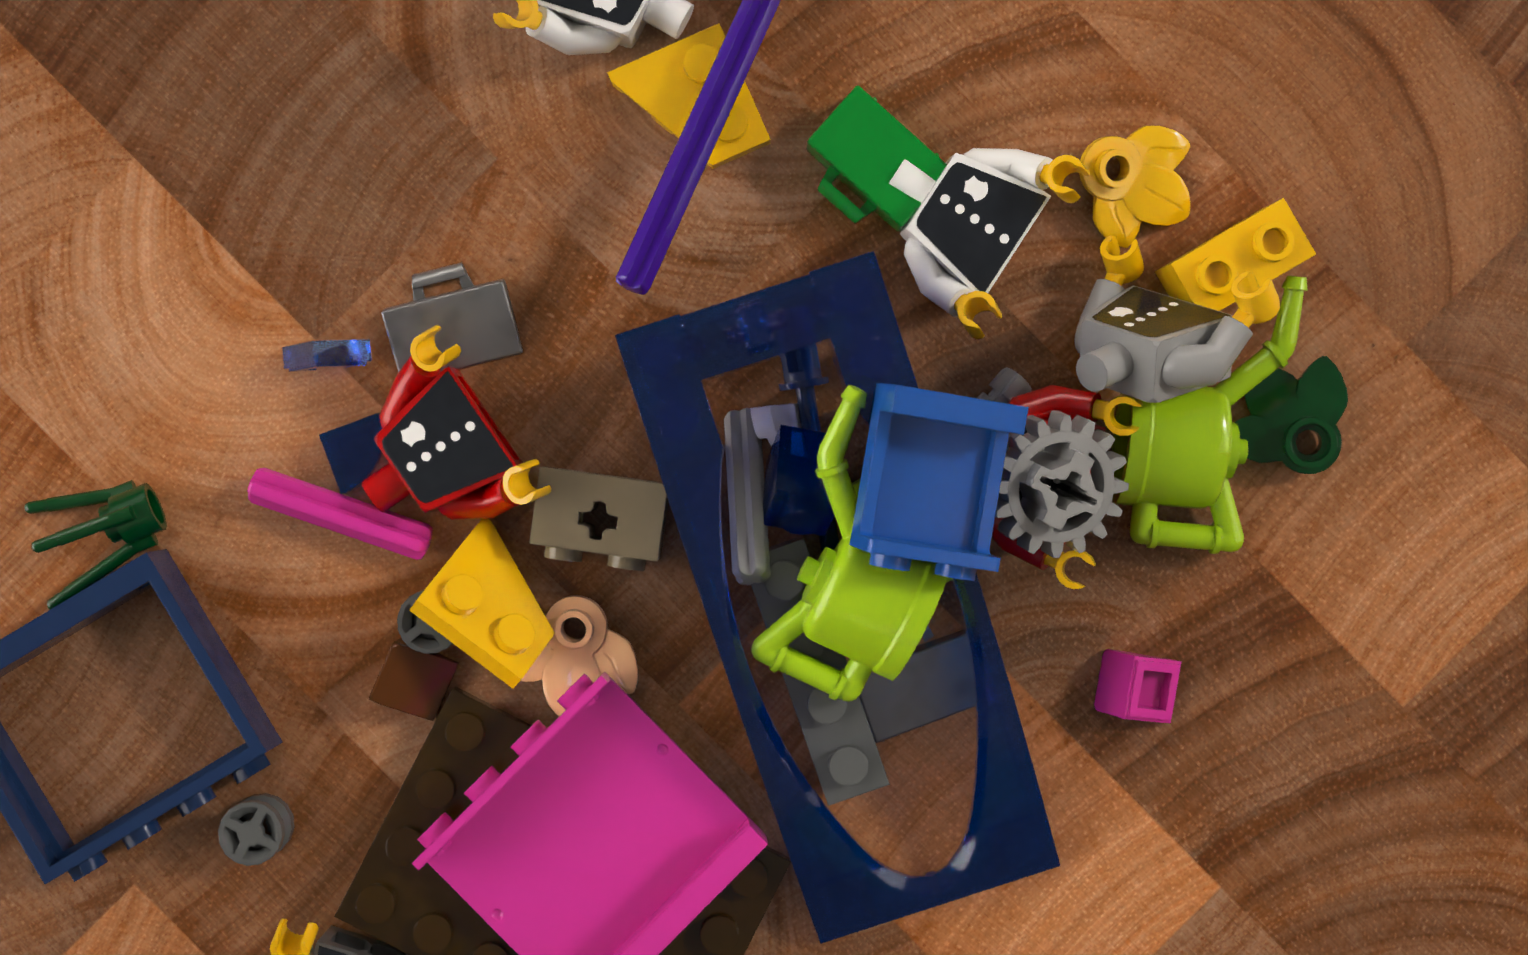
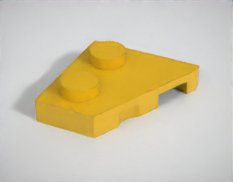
(486, 606)

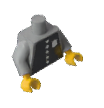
(1159, 343)

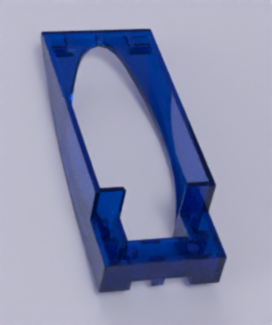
(666, 368)

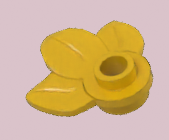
(1146, 183)

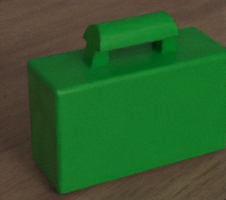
(864, 150)

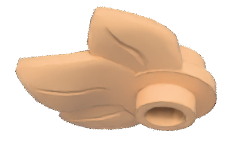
(569, 658)

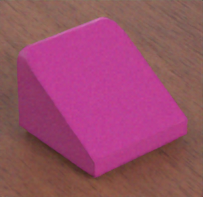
(1137, 686)

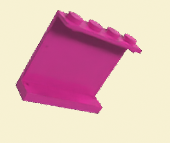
(593, 834)

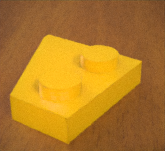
(670, 83)

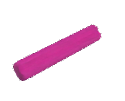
(339, 513)

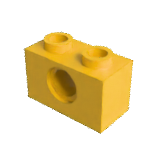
(1262, 243)

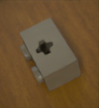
(561, 525)

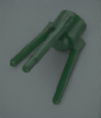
(130, 516)

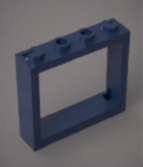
(21, 796)

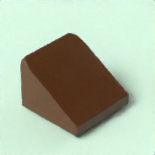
(413, 681)

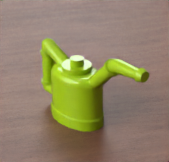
(1193, 447)
(847, 603)

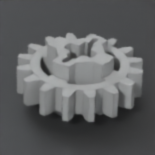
(1052, 516)

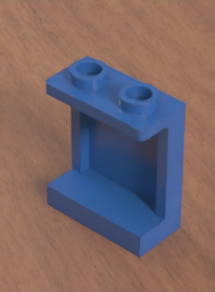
(932, 479)

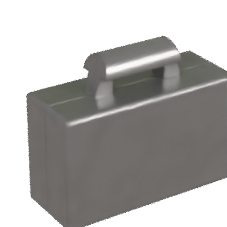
(473, 317)
(929, 688)

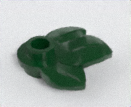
(1286, 407)

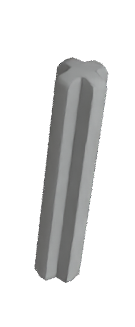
(745, 499)

